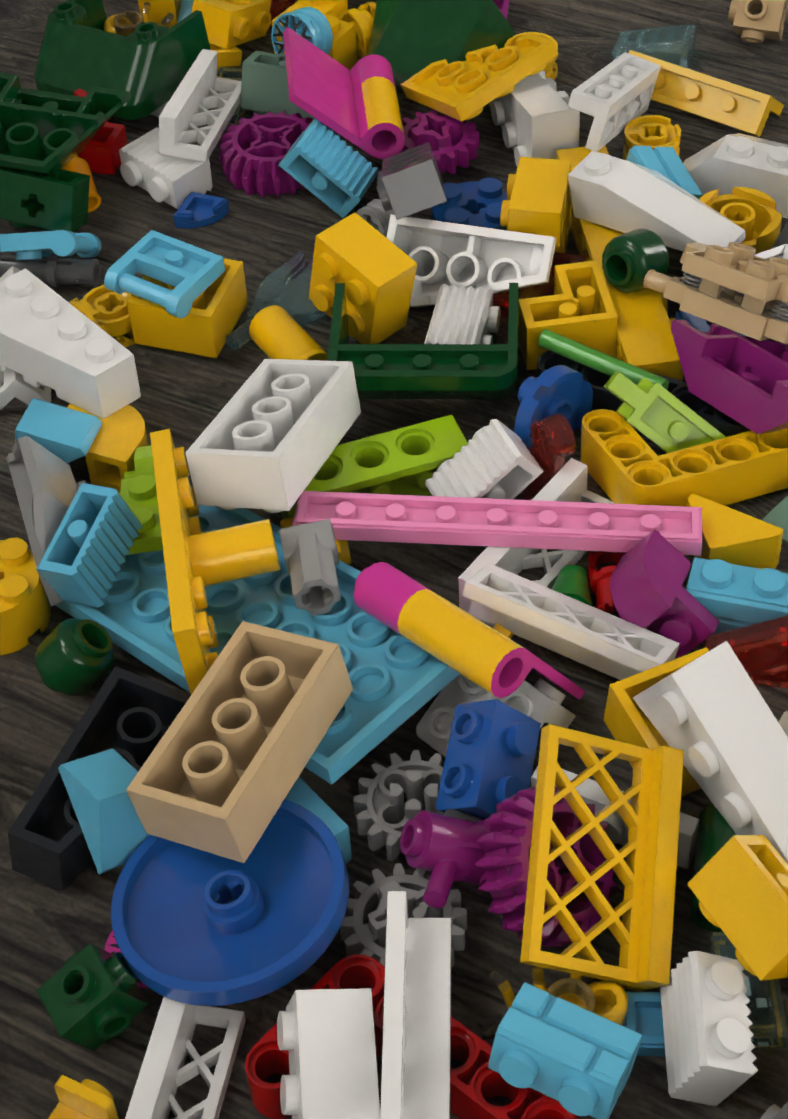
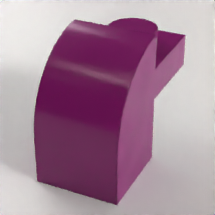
(651, 593)

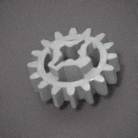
(370, 937)

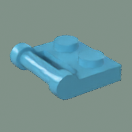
(42, 244)
(171, 262)

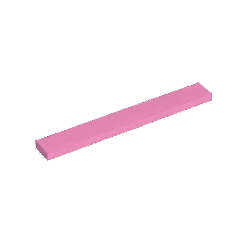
(500, 521)

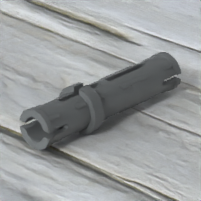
(57, 270)

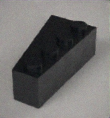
(125, 716)

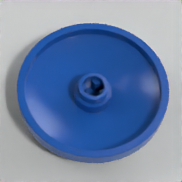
(230, 928)

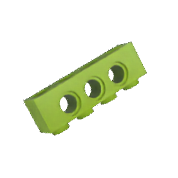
(389, 461)

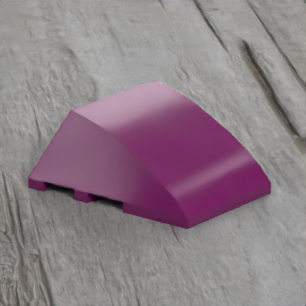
(736, 374)

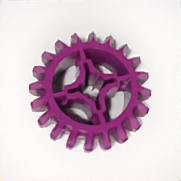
(255, 150)
(508, 858)

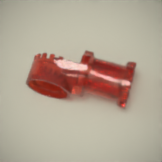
(550, 445)

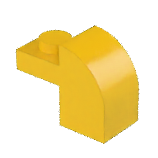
(115, 446)

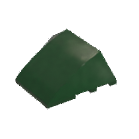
(428, 31)
(48, 128)

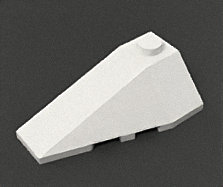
(636, 197)
(469, 256)

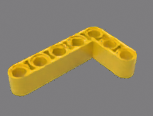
(717, 470)

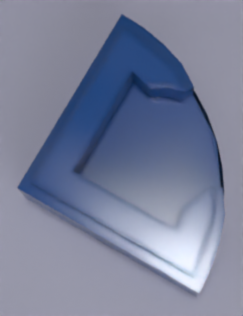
(200, 210)

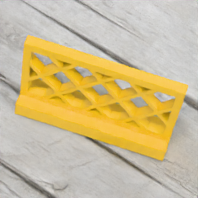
(646, 874)

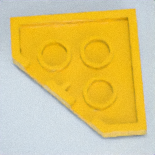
(487, 74)

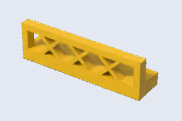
(712, 97)

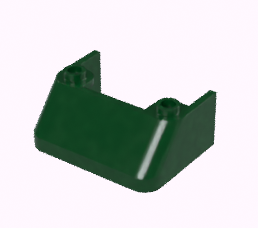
(146, 62)
(428, 369)

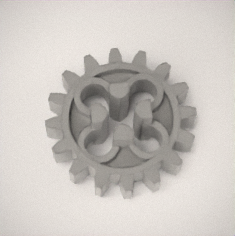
(383, 799)

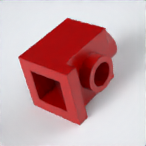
(103, 149)

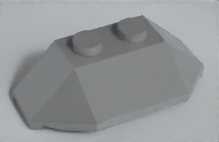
(44, 494)

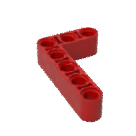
(469, 1084)

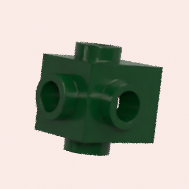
(92, 997)

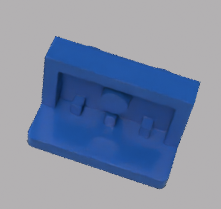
(487, 757)

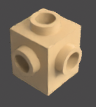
(765, 25)

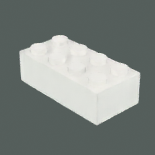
(274, 434)

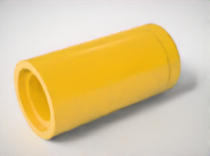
(283, 337)

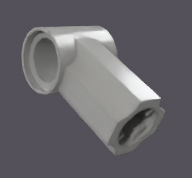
(311, 561)

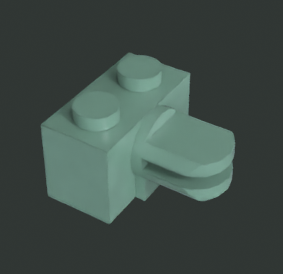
(266, 85)

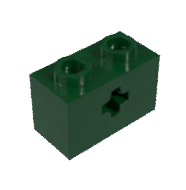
(44, 199)

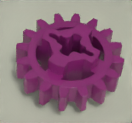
(449, 138)

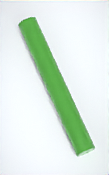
(595, 359)

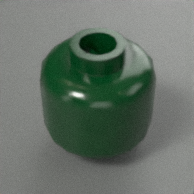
(631, 257)
(74, 656)

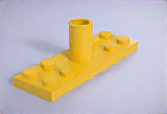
(200, 558)

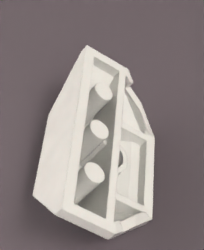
(743, 162)

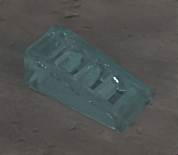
(668, 43)

